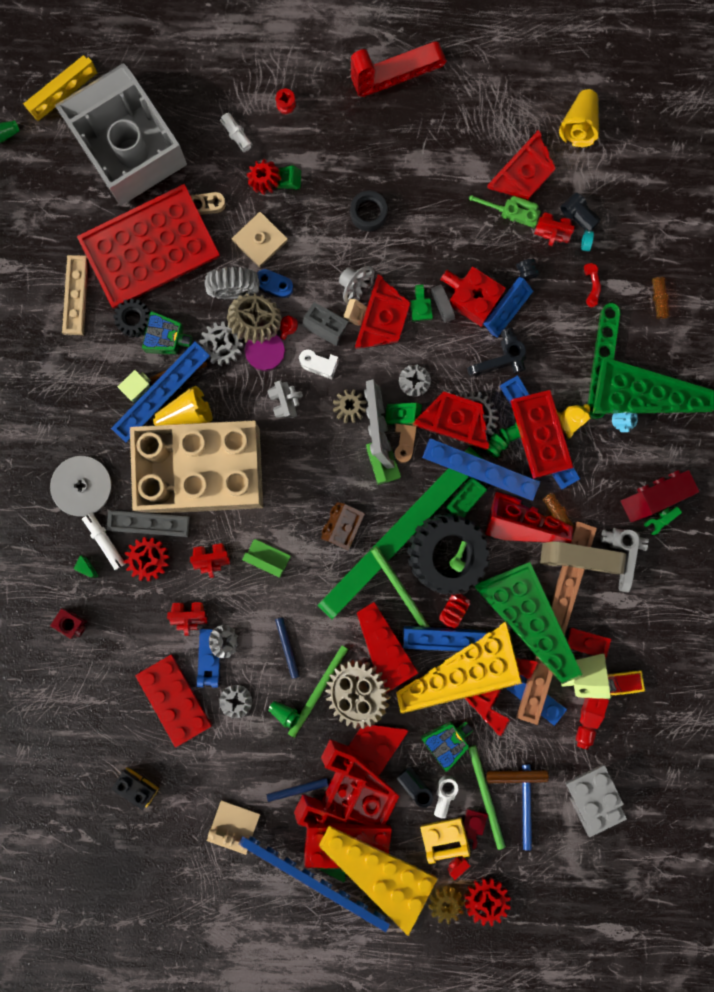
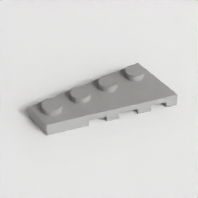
(378, 425)

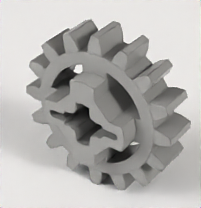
(225, 336)

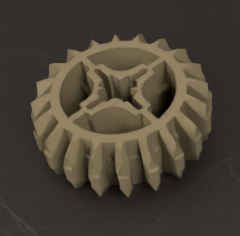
(254, 318)

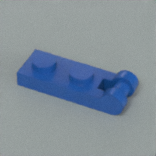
(207, 661)

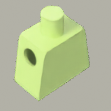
(593, 680)

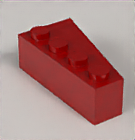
(385, 648)

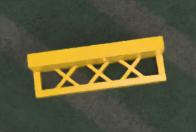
(61, 87)

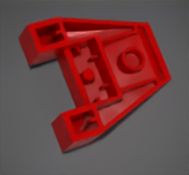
(354, 795)

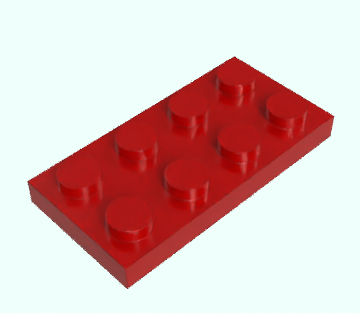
(541, 434)
(173, 700)
(315, 857)

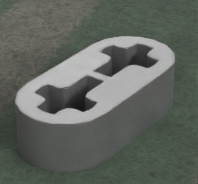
(443, 303)

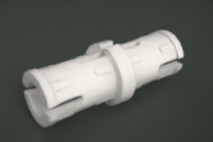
(236, 132)

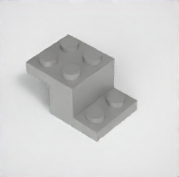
(596, 800)

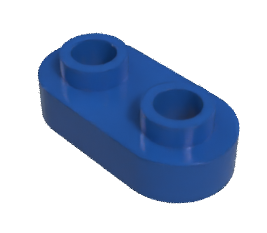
(274, 281)

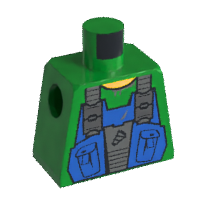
(164, 336)
(447, 743)

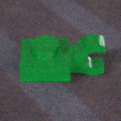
(420, 307)
(666, 516)

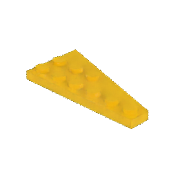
(470, 672)
(387, 880)

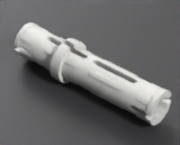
(103, 541)

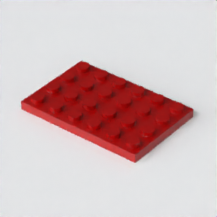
(148, 246)

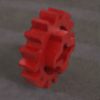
(149, 551)
(479, 901)

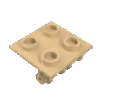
(231, 825)

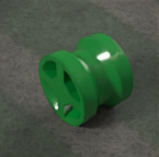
(496, 445)

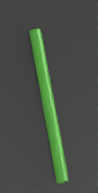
(399, 587)
(318, 691)
(486, 797)

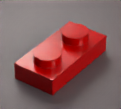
(588, 642)

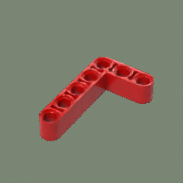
(373, 78)

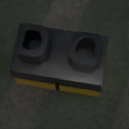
(135, 791)

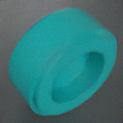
(587, 240)

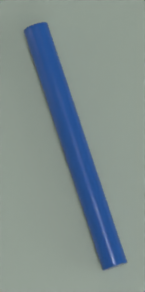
(527, 842)

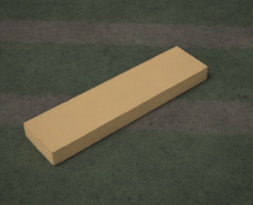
(75, 295)

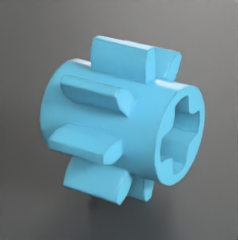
(624, 421)

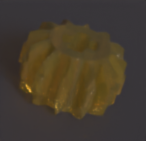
(448, 897)

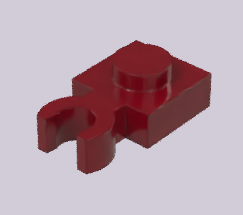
(474, 824)

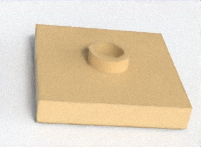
(259, 239)

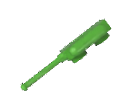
(515, 213)

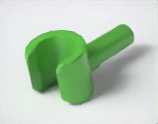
(455, 562)

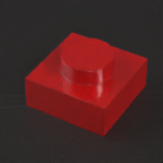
(458, 867)

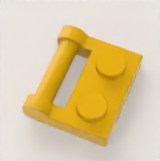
(444, 833)

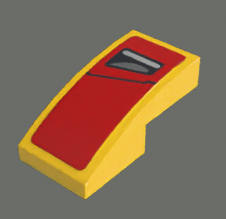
(626, 682)

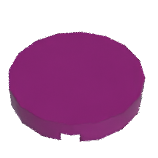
(265, 355)

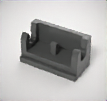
(324, 323)

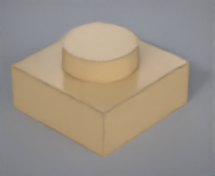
(355, 312)

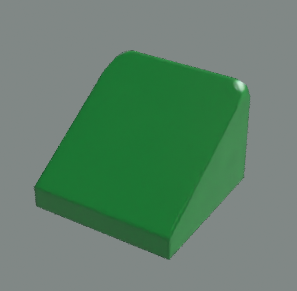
(290, 177)
(84, 566)

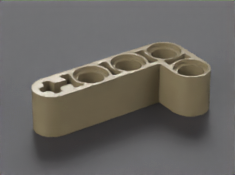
(583, 557)

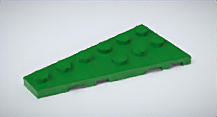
(637, 390)
(525, 608)

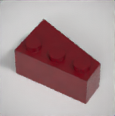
(660, 496)

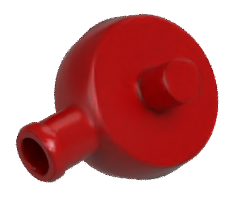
(288, 326)

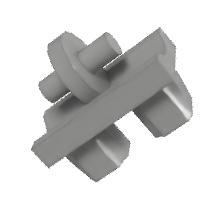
(288, 399)

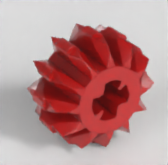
(270, 178)
(454, 610)

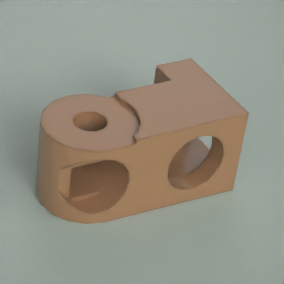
(406, 442)

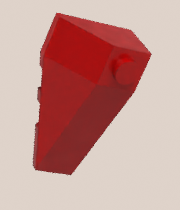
(516, 522)

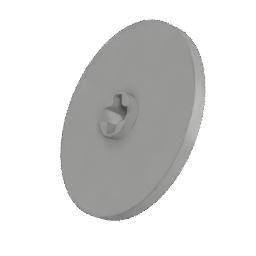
(91, 497)

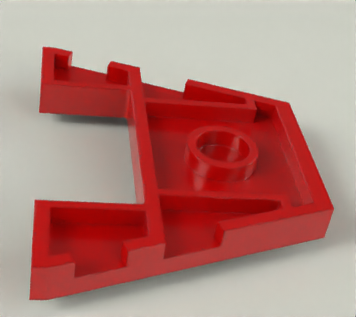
(484, 702)

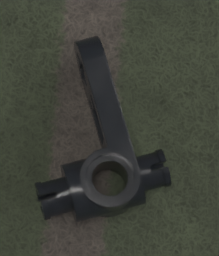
(509, 341)

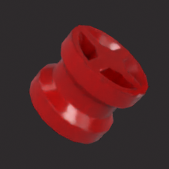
(285, 106)

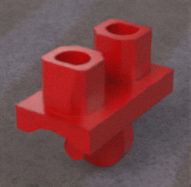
(554, 230)
(209, 562)
(187, 620)

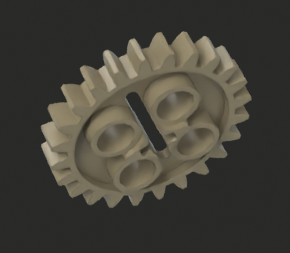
(358, 694)

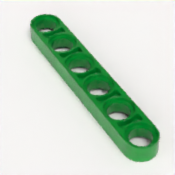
(603, 341)

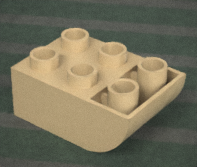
(196, 467)

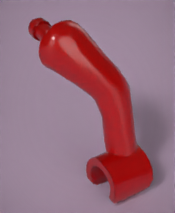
(592, 299)

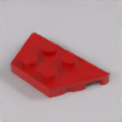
(525, 171)
(383, 316)
(456, 419)
(377, 745)

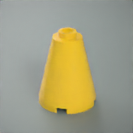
(582, 120)
(185, 409)

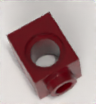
(61, 619)

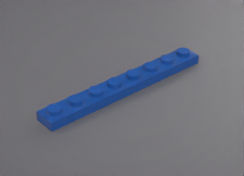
(322, 887)

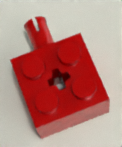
(466, 288)

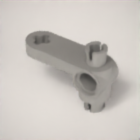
(615, 538)

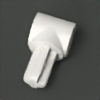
(445, 797)

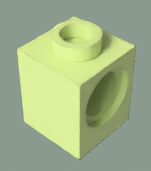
(135, 386)

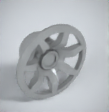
(354, 280)

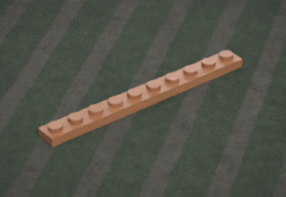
(562, 606)

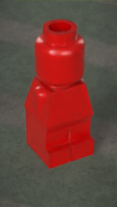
(591, 718)

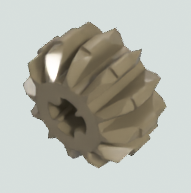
(341, 406)

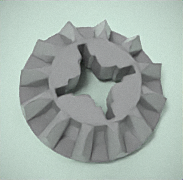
(420, 387)
(216, 641)
(243, 696)

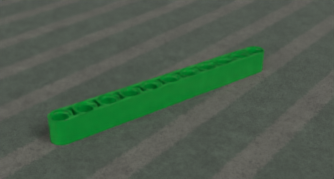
(393, 540)

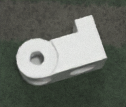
(317, 364)

